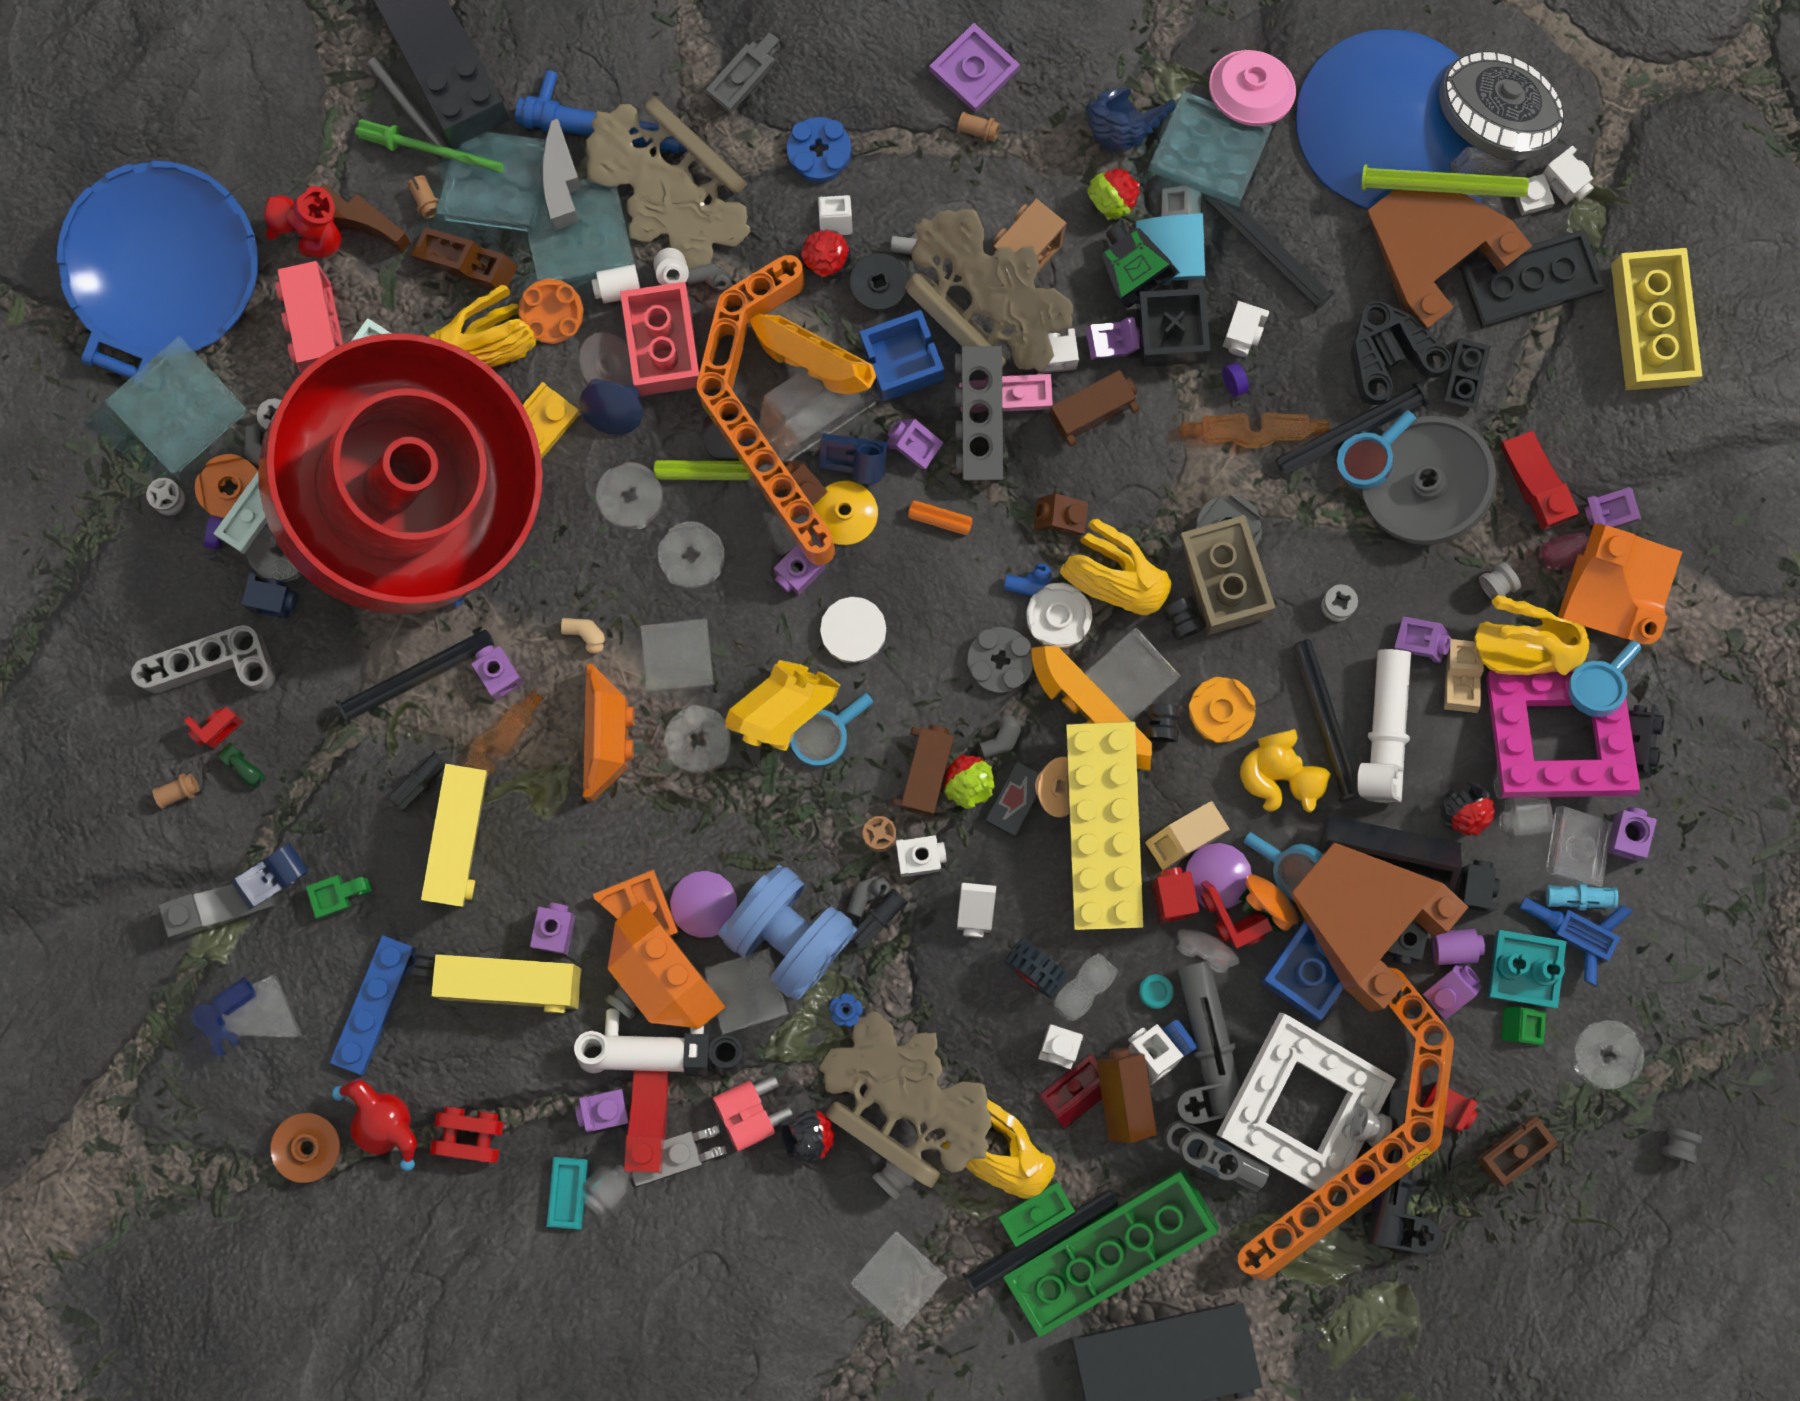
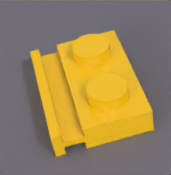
(549, 416)

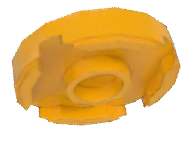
(1222, 710)

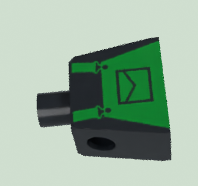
(1135, 264)

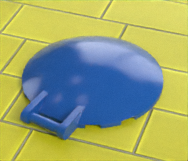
(1377, 107)
(155, 259)

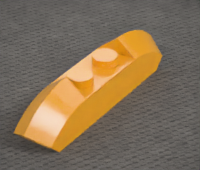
(824, 360)
(1061, 675)

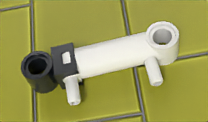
(671, 1054)

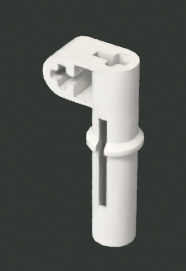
(1383, 776)

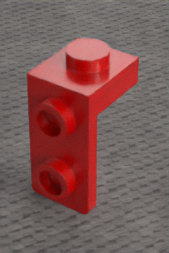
(1245, 931)

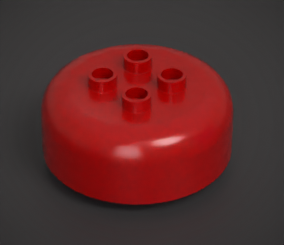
(400, 473)

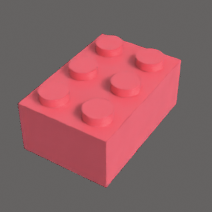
(309, 312)
(660, 338)

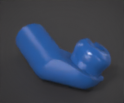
(1031, 583)

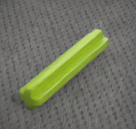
(700, 470)

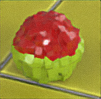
(1114, 193)
(968, 781)

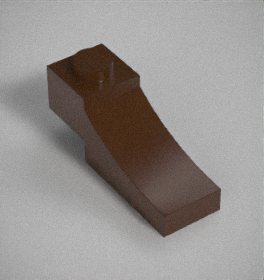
(363, 217)
(464, 259)

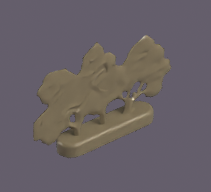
(664, 193)
(998, 285)
(906, 1087)

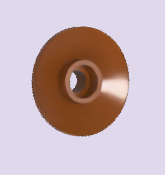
(288, 1147)

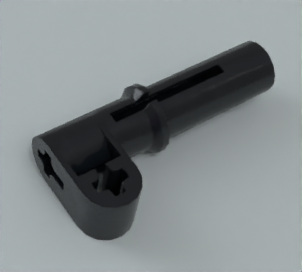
(1388, 1219)

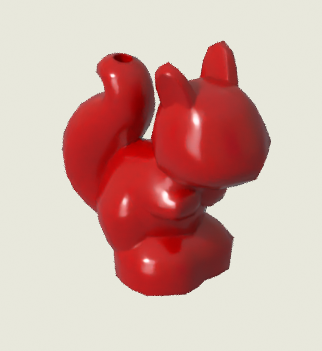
(310, 217)

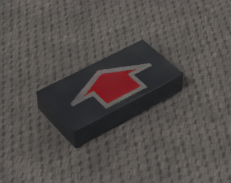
(1014, 800)

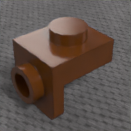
(806, 481)
(1061, 514)

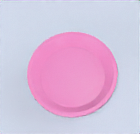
(1252, 87)

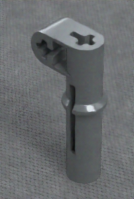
(1197, 983)

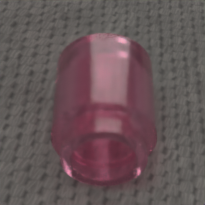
(1563, 550)

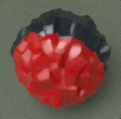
(825, 254)
(1468, 811)
(807, 1136)

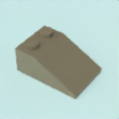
(1227, 575)

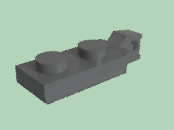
(743, 73)

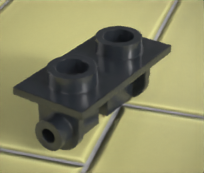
(1647, 727)

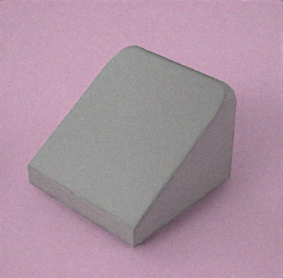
(1180, 201)

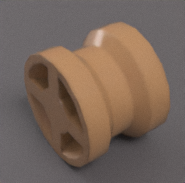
(882, 829)

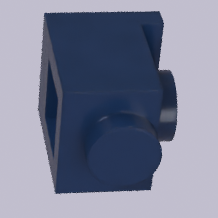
(268, 597)

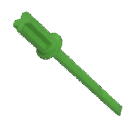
(393, 137)

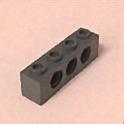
(990, 362)

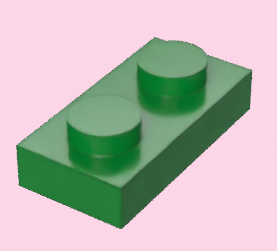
(1036, 1214)

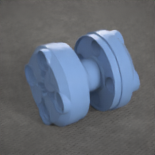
(769, 917)

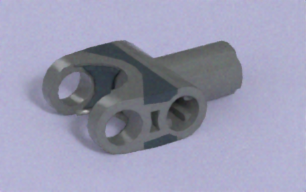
(1217, 1157)

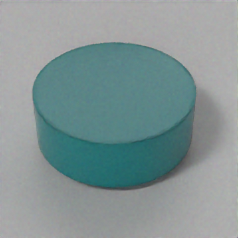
(1155, 991)

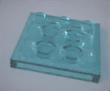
(1209, 150)
(493, 197)
(585, 247)
(176, 405)

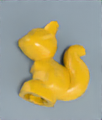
(1278, 761)

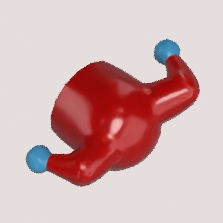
(379, 1122)

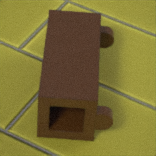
(1093, 406)
(926, 770)
(1126, 1096)

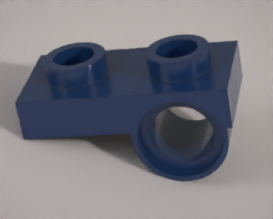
(854, 455)
(270, 876)

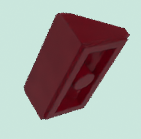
(1074, 1092)

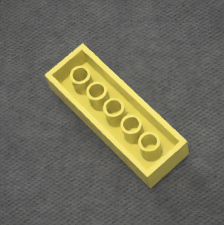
(1104, 825)

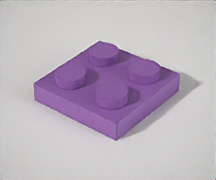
(974, 67)

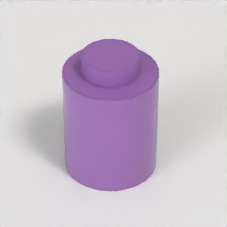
(1457, 947)

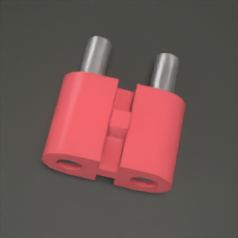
(744, 1115)

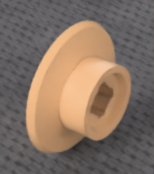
(1053, 787)

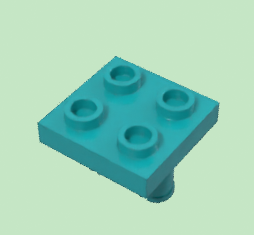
(1527, 969)

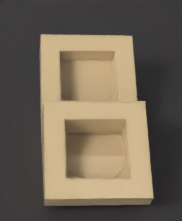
(1463, 677)

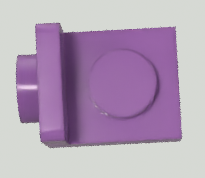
(914, 442)
(1423, 638)
(602, 1111)

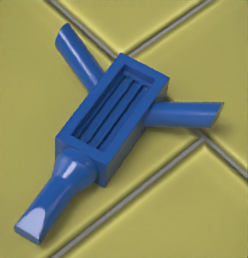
(1590, 938)

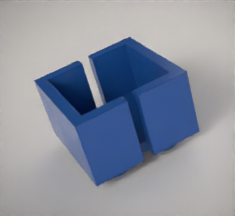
(900, 355)

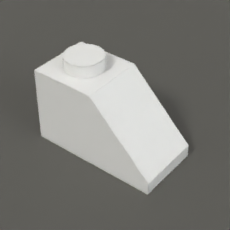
(976, 909)

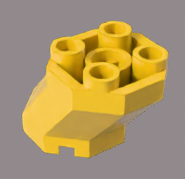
(781, 705)

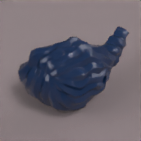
(1119, 124)

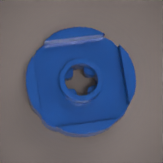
(807, 135)

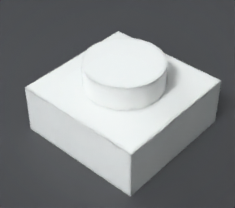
(1538, 196)

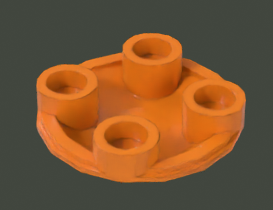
(551, 310)
(1271, 898)

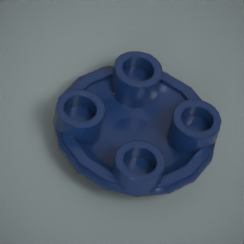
(611, 407)

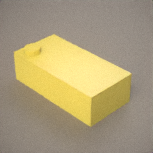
(1656, 319)
(454, 836)
(507, 982)

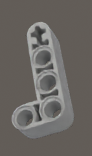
(201, 667)

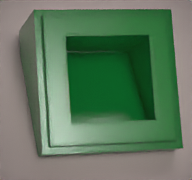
(1523, 1025)

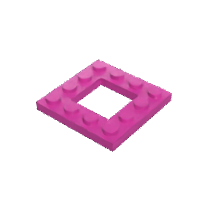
(1522, 777)

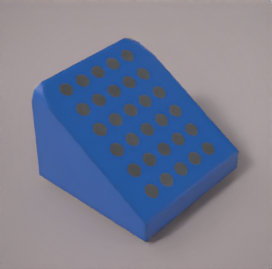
(1179, 1037)

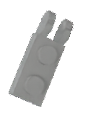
(682, 1154)

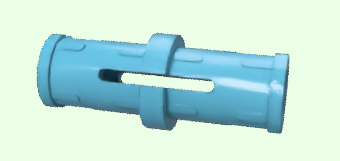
(1581, 897)

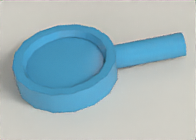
(1600, 686)

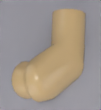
(587, 630)

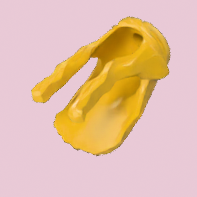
(495, 345)
(1136, 589)
(1528, 650)
(1022, 1173)

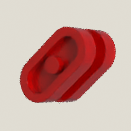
(484, 1124)

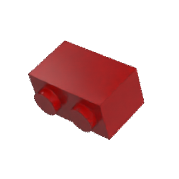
(1174, 895)

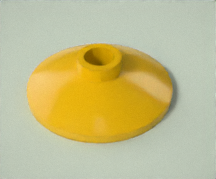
(858, 523)

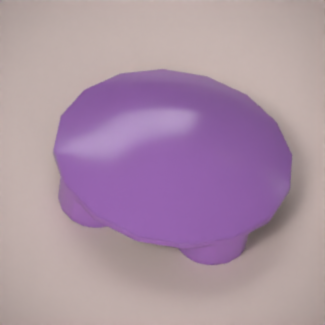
(1223, 868)
(703, 903)

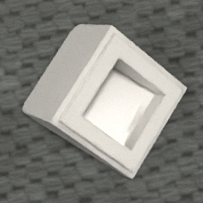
(835, 214)

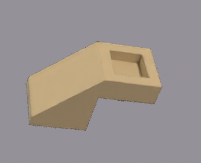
(1187, 835)

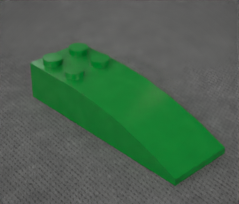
(1112, 1252)

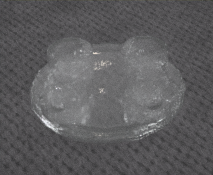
(1209, 947)

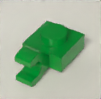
(332, 895)

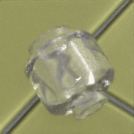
(607, 1190)

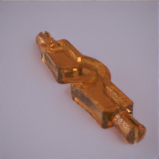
(1237, 429)
(503, 735)

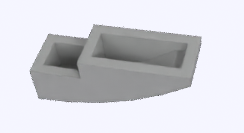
(559, 178)

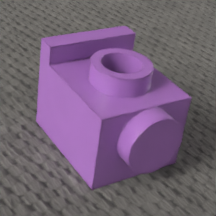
(795, 581)
(504, 680)

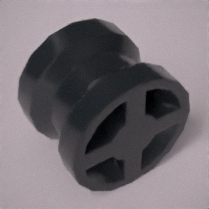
(423, 962)

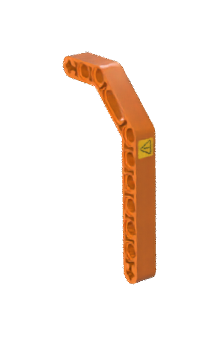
(743, 426)
(1374, 1159)

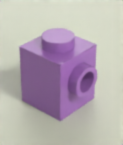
(553, 929)

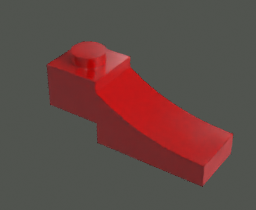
(1539, 481)
(647, 1122)

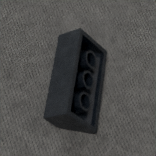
(1414, 852)

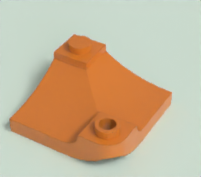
(1621, 585)

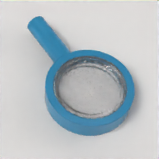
(824, 736)
(1289, 865)

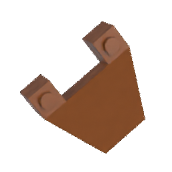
(1432, 232)
(1361, 909)

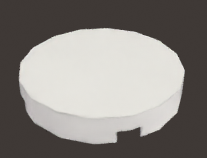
(1059, 615)
(853, 630)

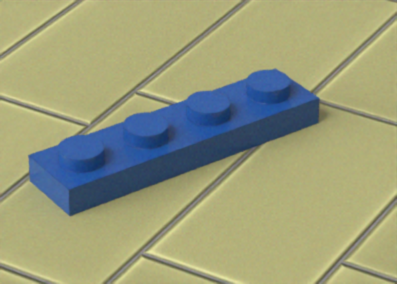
(372, 1005)

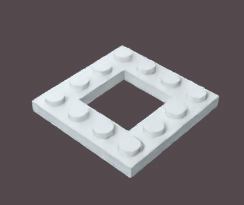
(1246, 1119)

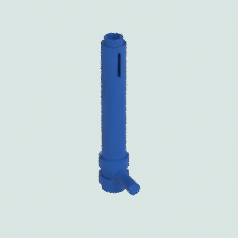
(541, 110)

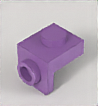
(1113, 339)
(1613, 509)
(1453, 990)

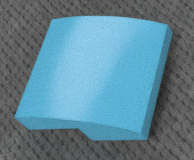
(1180, 240)

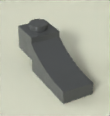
(207, 910)

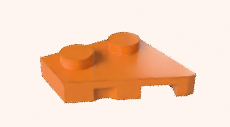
(627, 894)

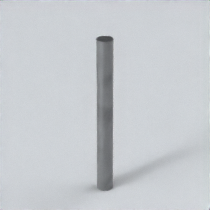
(406, 103)

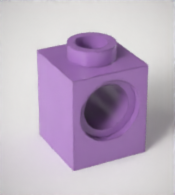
(1619, 842)

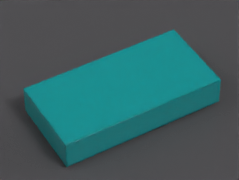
(566, 1193)

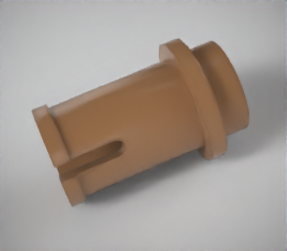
(979, 127)
(424, 197)
(176, 790)

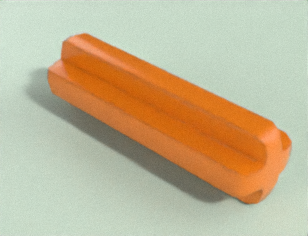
(940, 517)

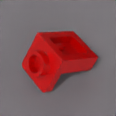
(218, 728)
(1458, 1112)

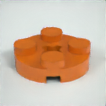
(214, 477)

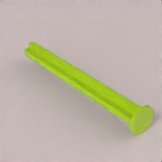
(1444, 182)

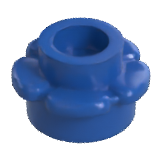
(850, 1018)

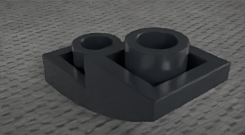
(1466, 373)

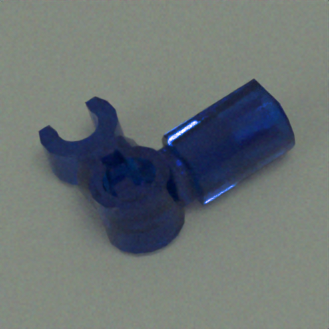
(209, 1015)

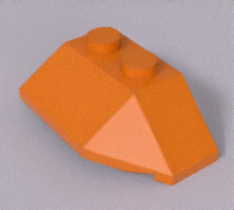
(605, 734)
(659, 973)

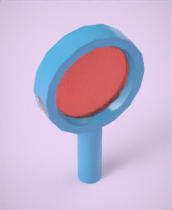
(1368, 458)

